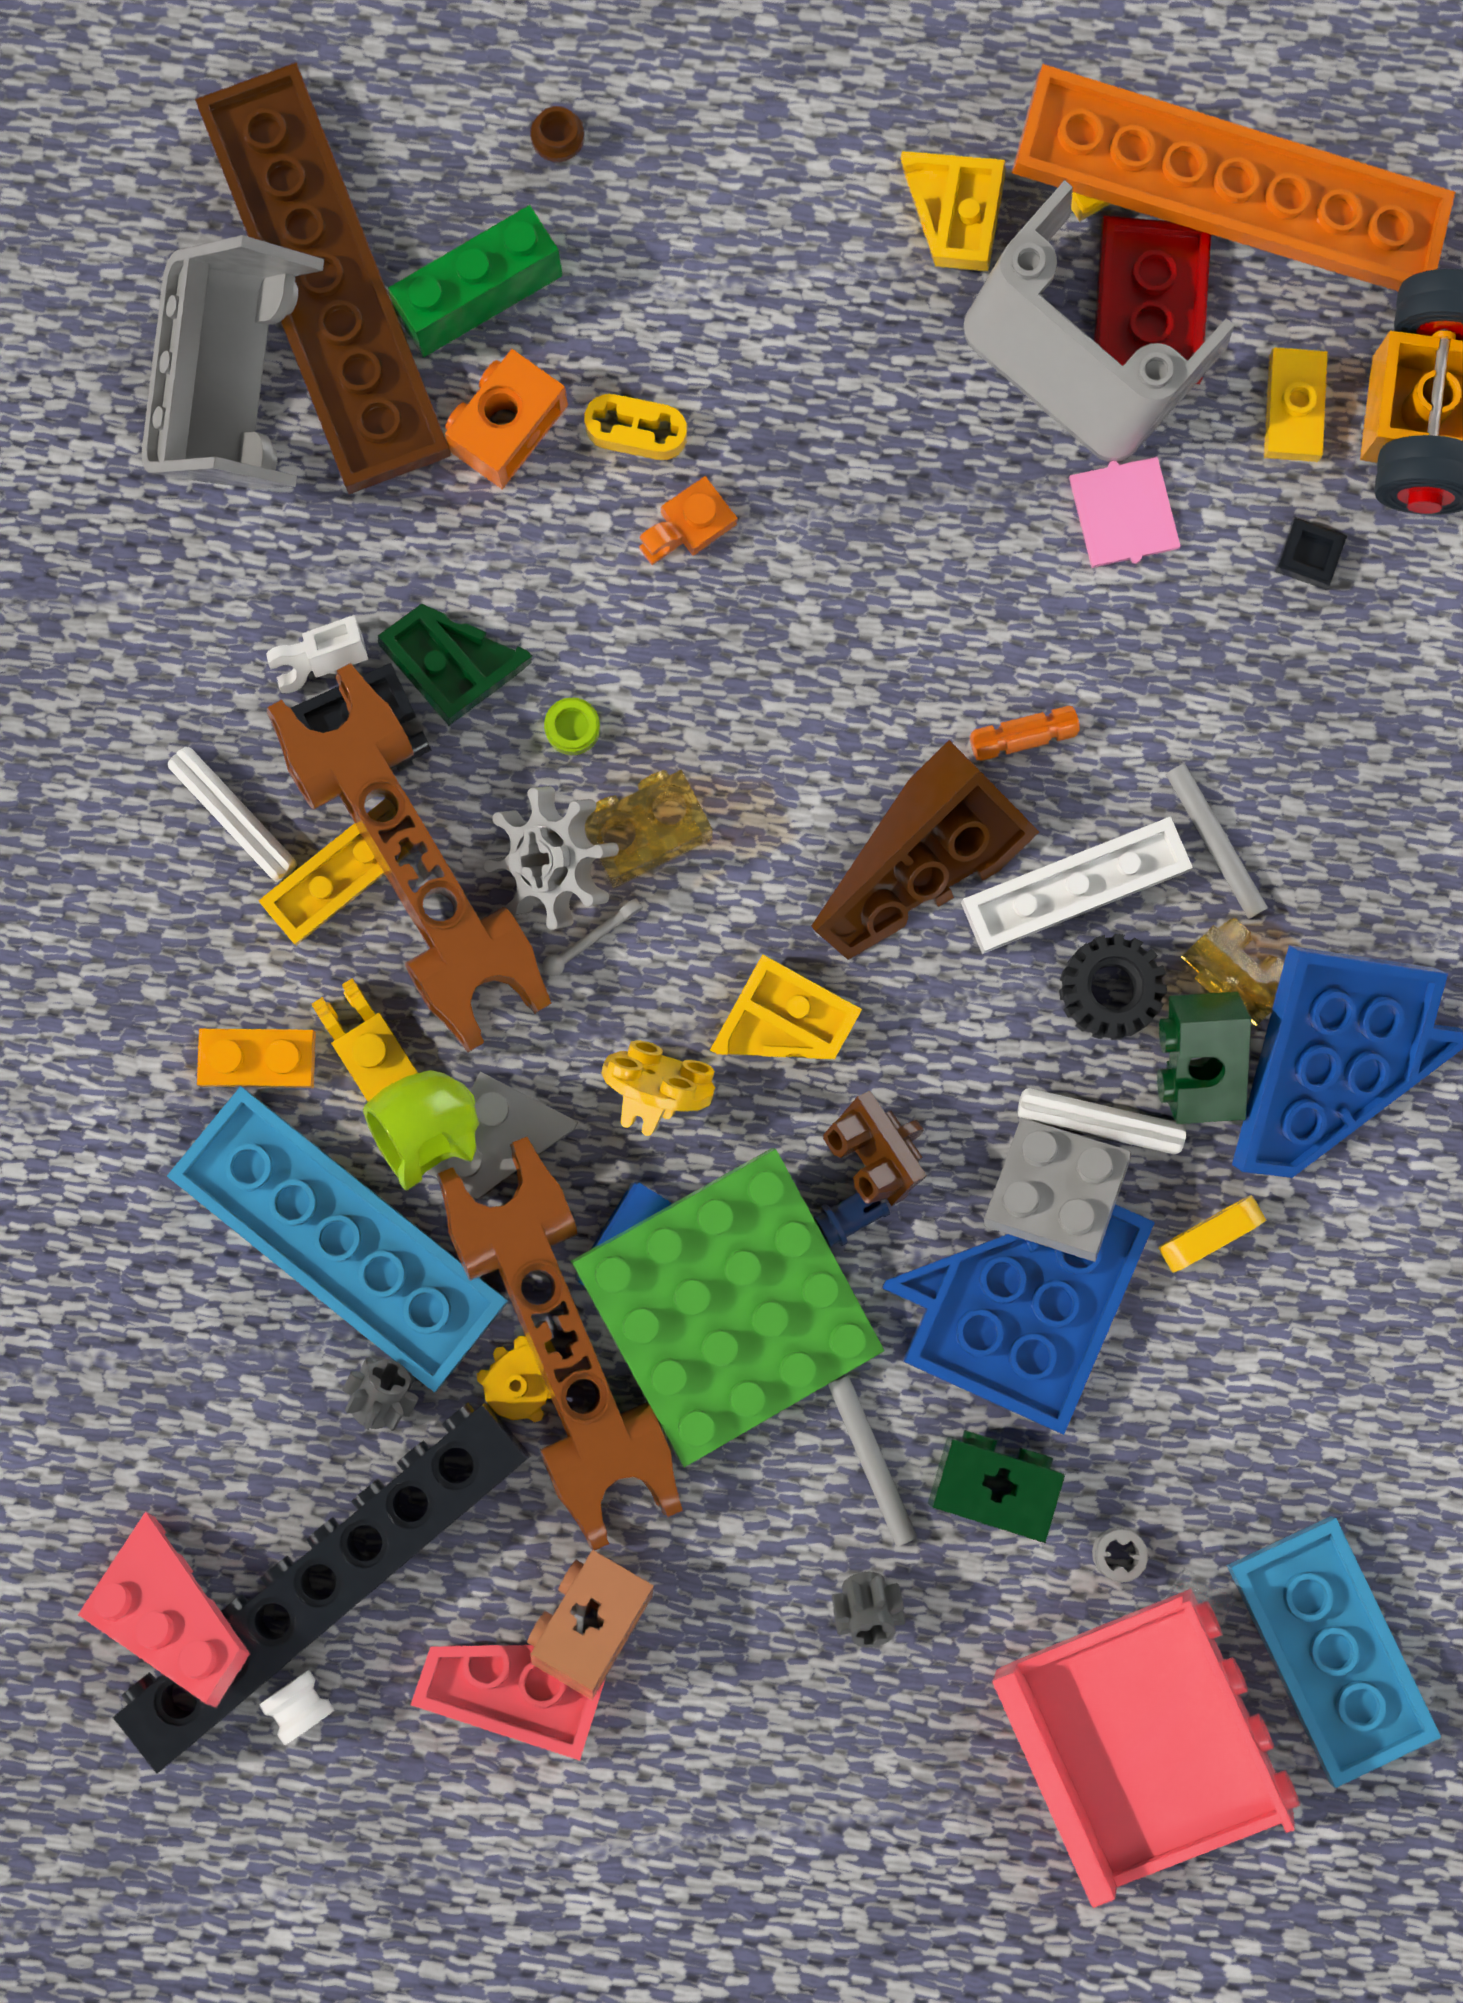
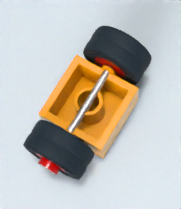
(1418, 399)

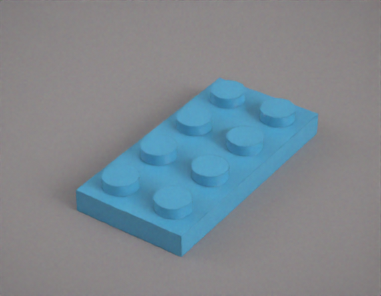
(1333, 1651)

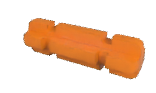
(1024, 733)

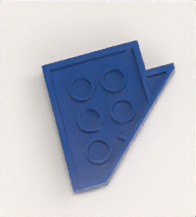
(1338, 1052)
(1021, 1317)

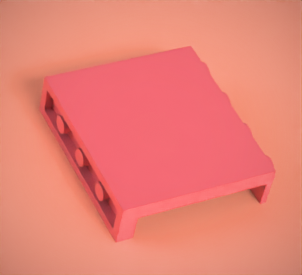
(1144, 1744)

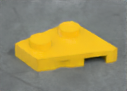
(956, 205)
(785, 1017)

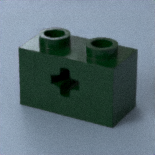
(1022, 1511)

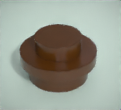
(557, 134)

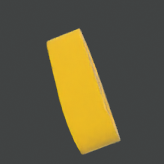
(638, 414)
(1212, 1233)

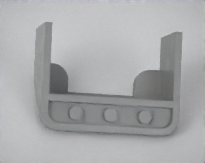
(212, 361)
(1062, 368)

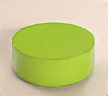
(572, 726)

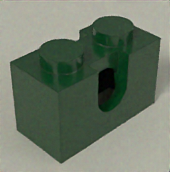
(1217, 1032)

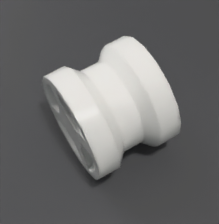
(296, 1707)

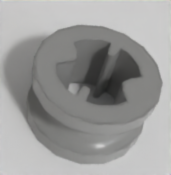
(1117, 1572)

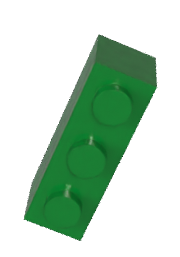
(476, 281)

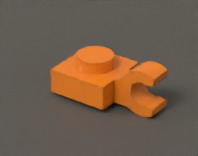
(692, 519)

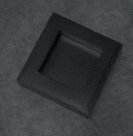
(1310, 553)

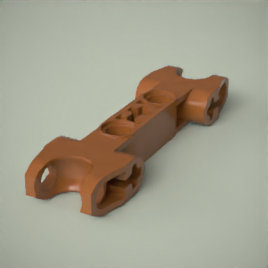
(356, 767)
(599, 1441)

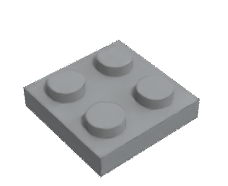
(1057, 1189)

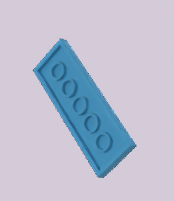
(337, 1238)

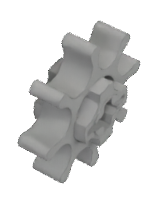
(551, 857)

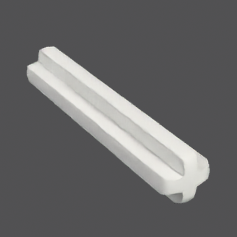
(232, 814)
(1102, 1121)

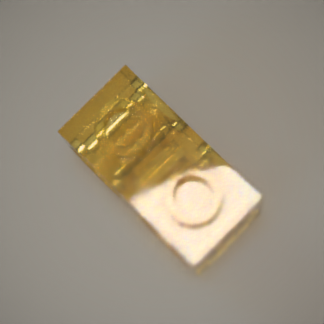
(653, 841)

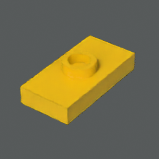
(1295, 404)

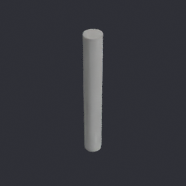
(1216, 841)
(872, 1460)

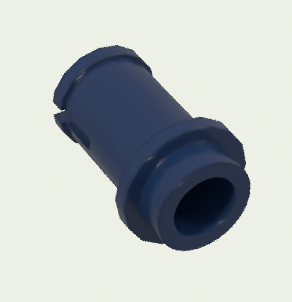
(847, 1218)

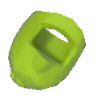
(422, 1123)

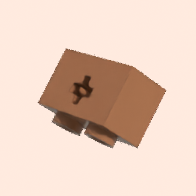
(587, 1658)

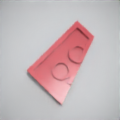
(164, 1616)
(505, 1695)

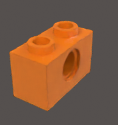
(502, 449)

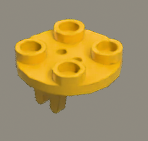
(656, 1084)

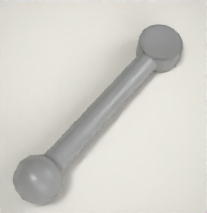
(554, 964)

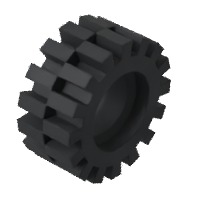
(1136, 963)

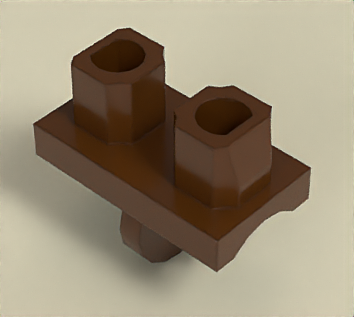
(882, 1146)

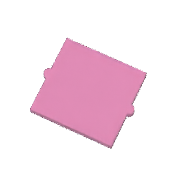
(1124, 512)

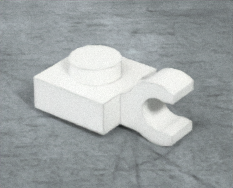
(321, 651)

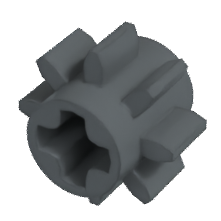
(380, 1393)
(868, 1609)

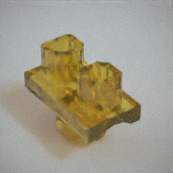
(1227, 968)

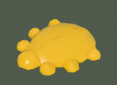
(515, 1383)

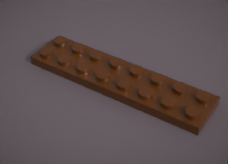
(343, 316)

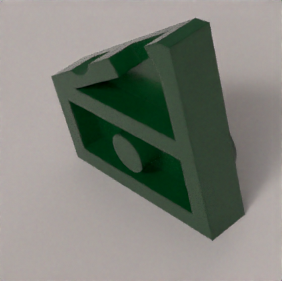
(449, 660)

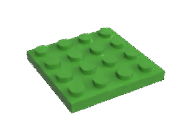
(728, 1306)

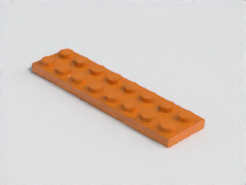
(1231, 180)

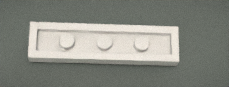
(1076, 885)

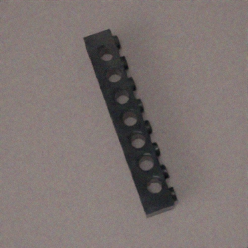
(166, 1731)

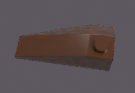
(931, 837)

